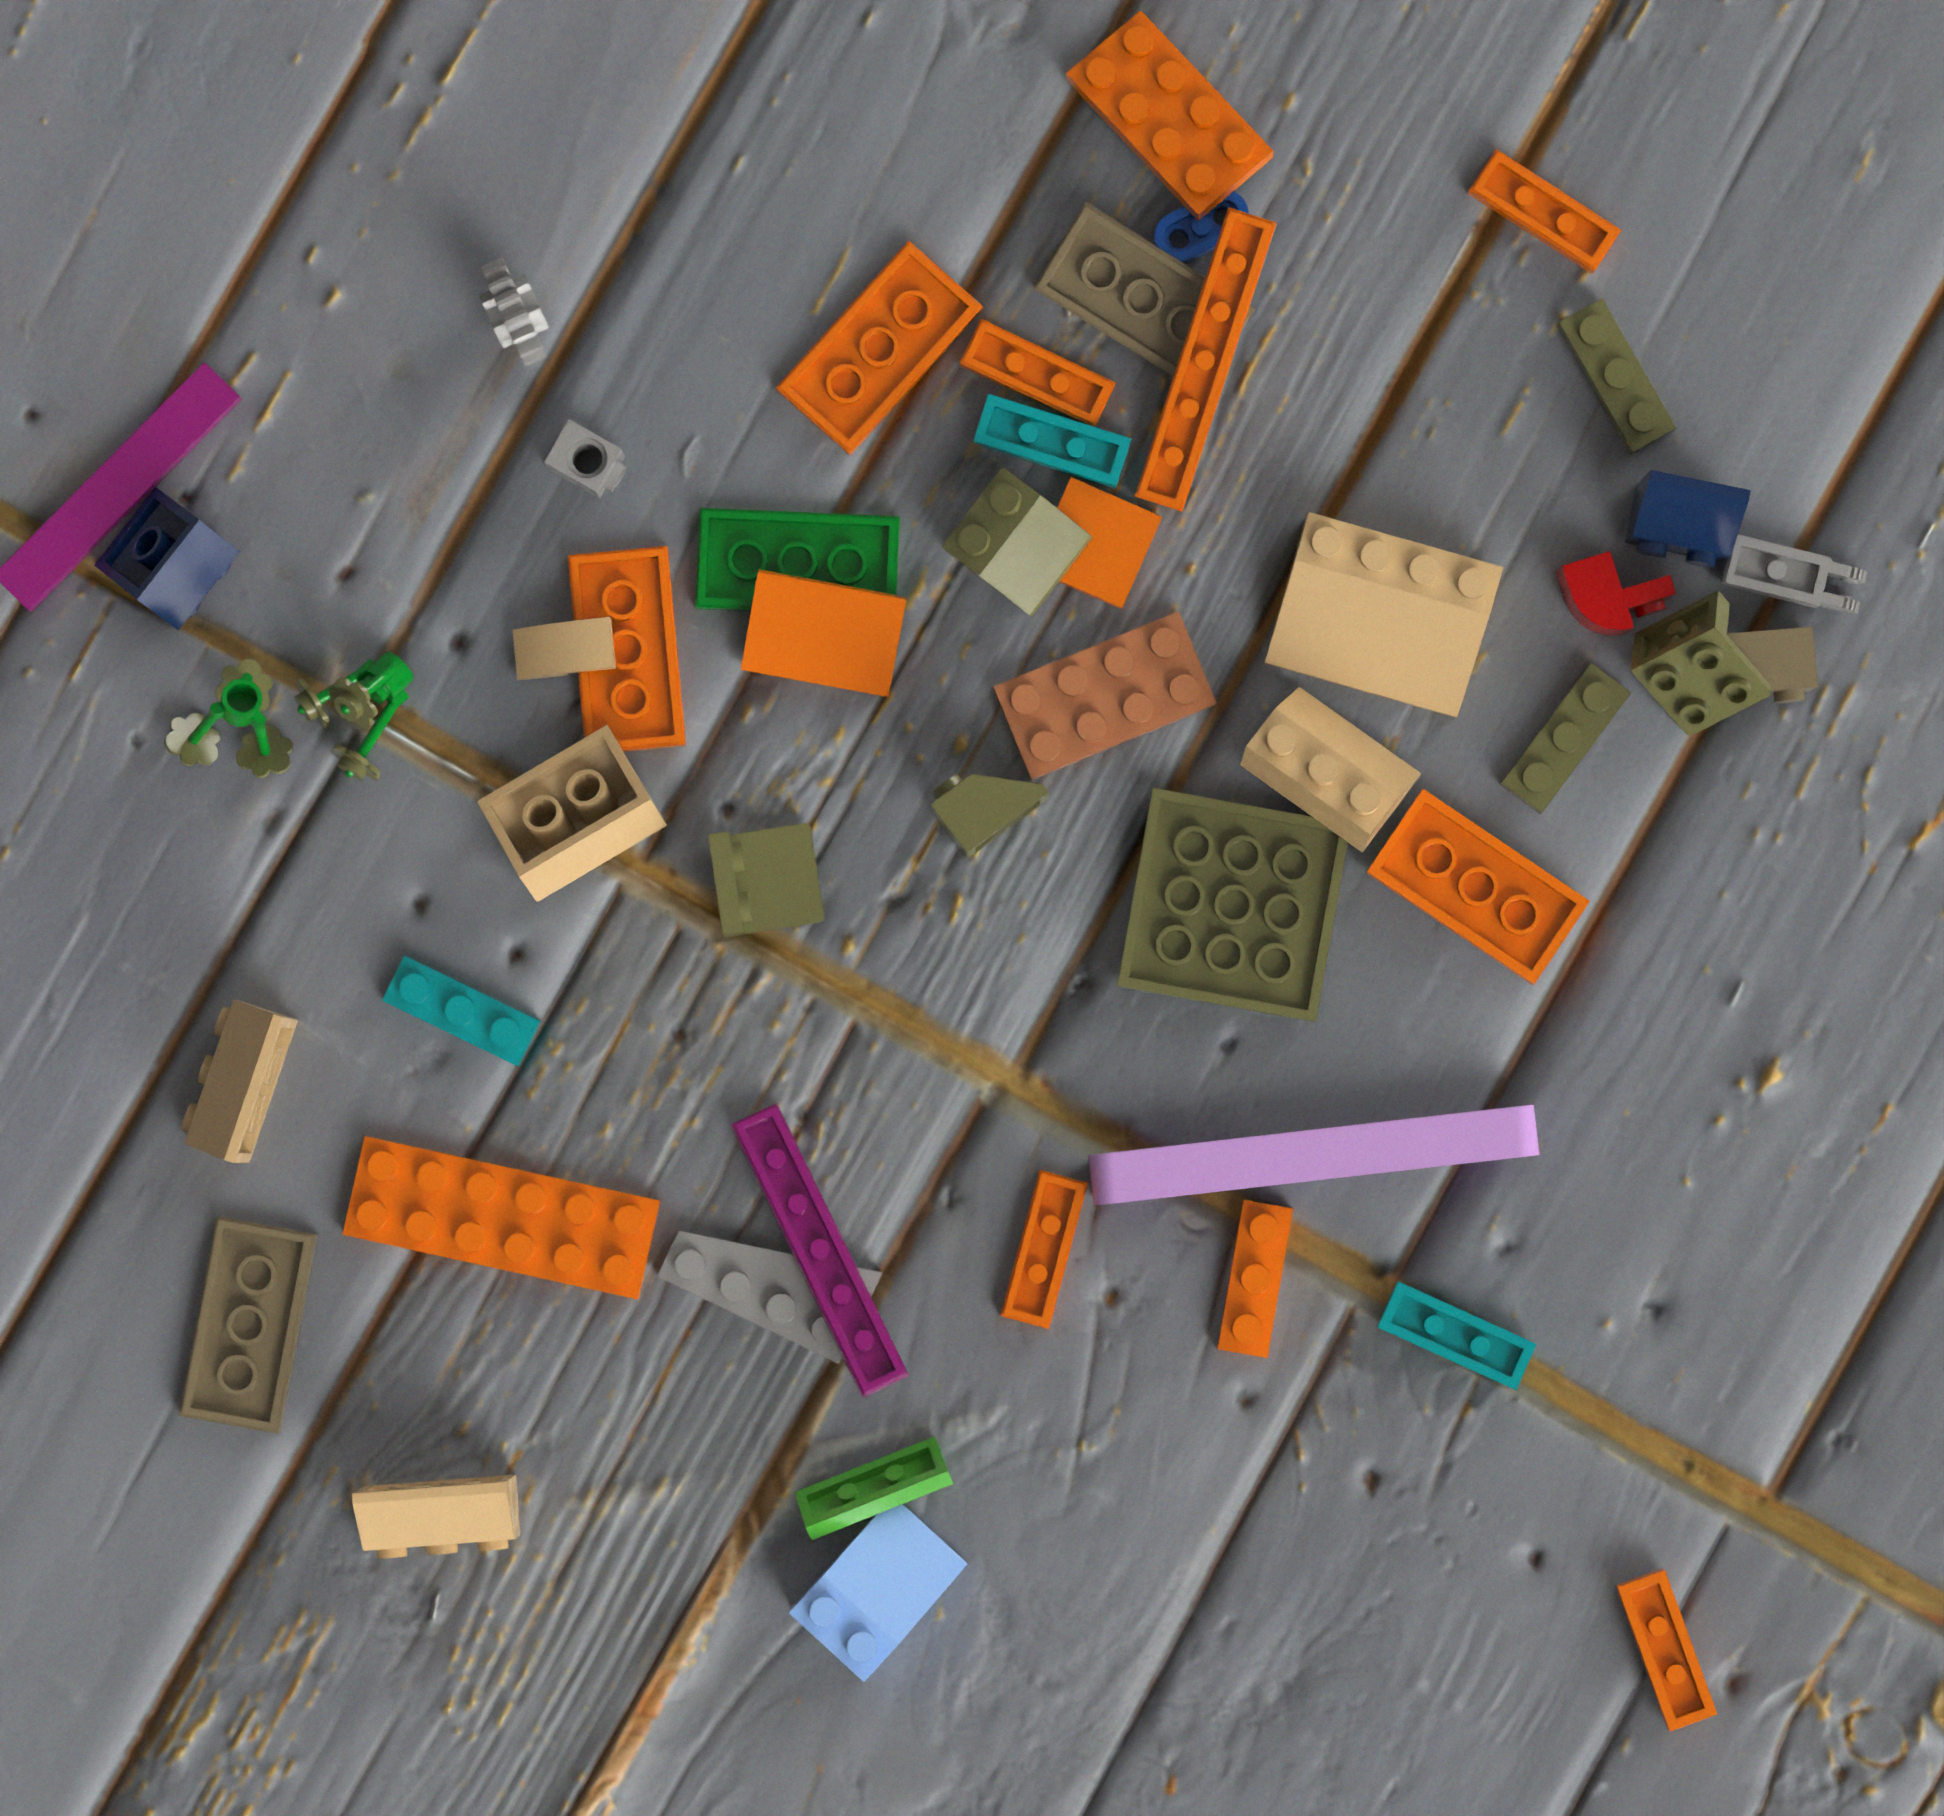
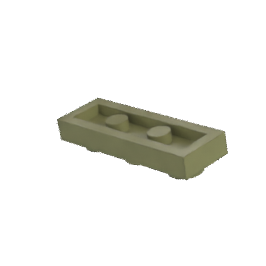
(1616, 376)
(1565, 738)

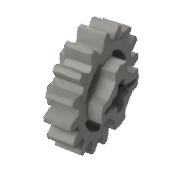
(513, 311)

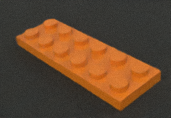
(501, 1217)

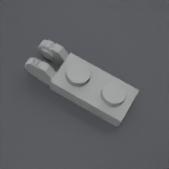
(1789, 574)

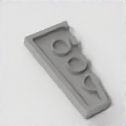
(755, 1285)

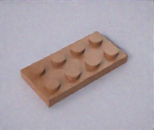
(1104, 695)

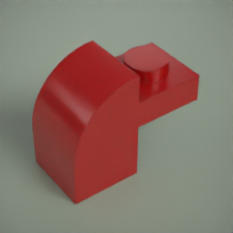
(1600, 603)

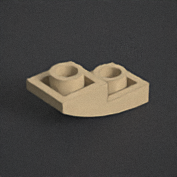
(564, 648)

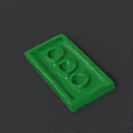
(809, 545)

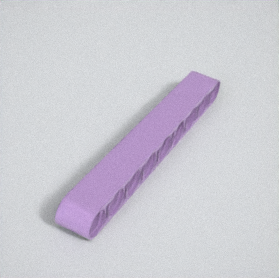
(1313, 1155)

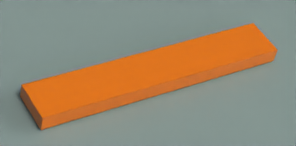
(1205, 359)

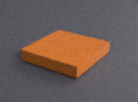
(1118, 544)

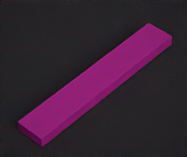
(117, 487)
(819, 1251)

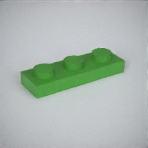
(873, 1488)

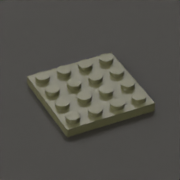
(1233, 905)

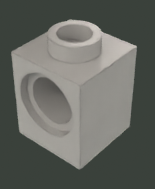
(570, 444)

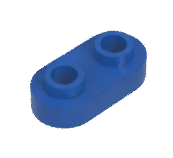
(1201, 234)

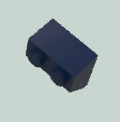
(1686, 518)
(167, 558)

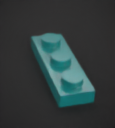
(1052, 441)
(461, 1011)
(1456, 1335)

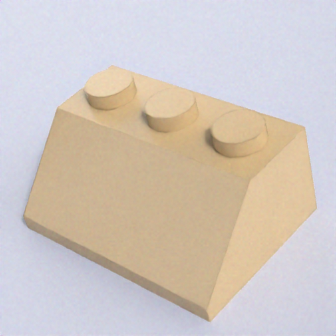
(1328, 768)
(571, 813)
(238, 1081)
(437, 1515)

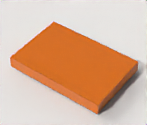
(823, 633)

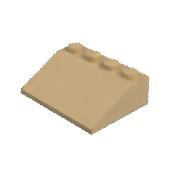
(1383, 614)

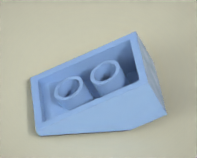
(877, 1589)

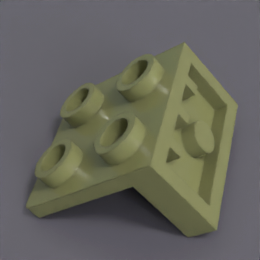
(1696, 666)
(766, 879)

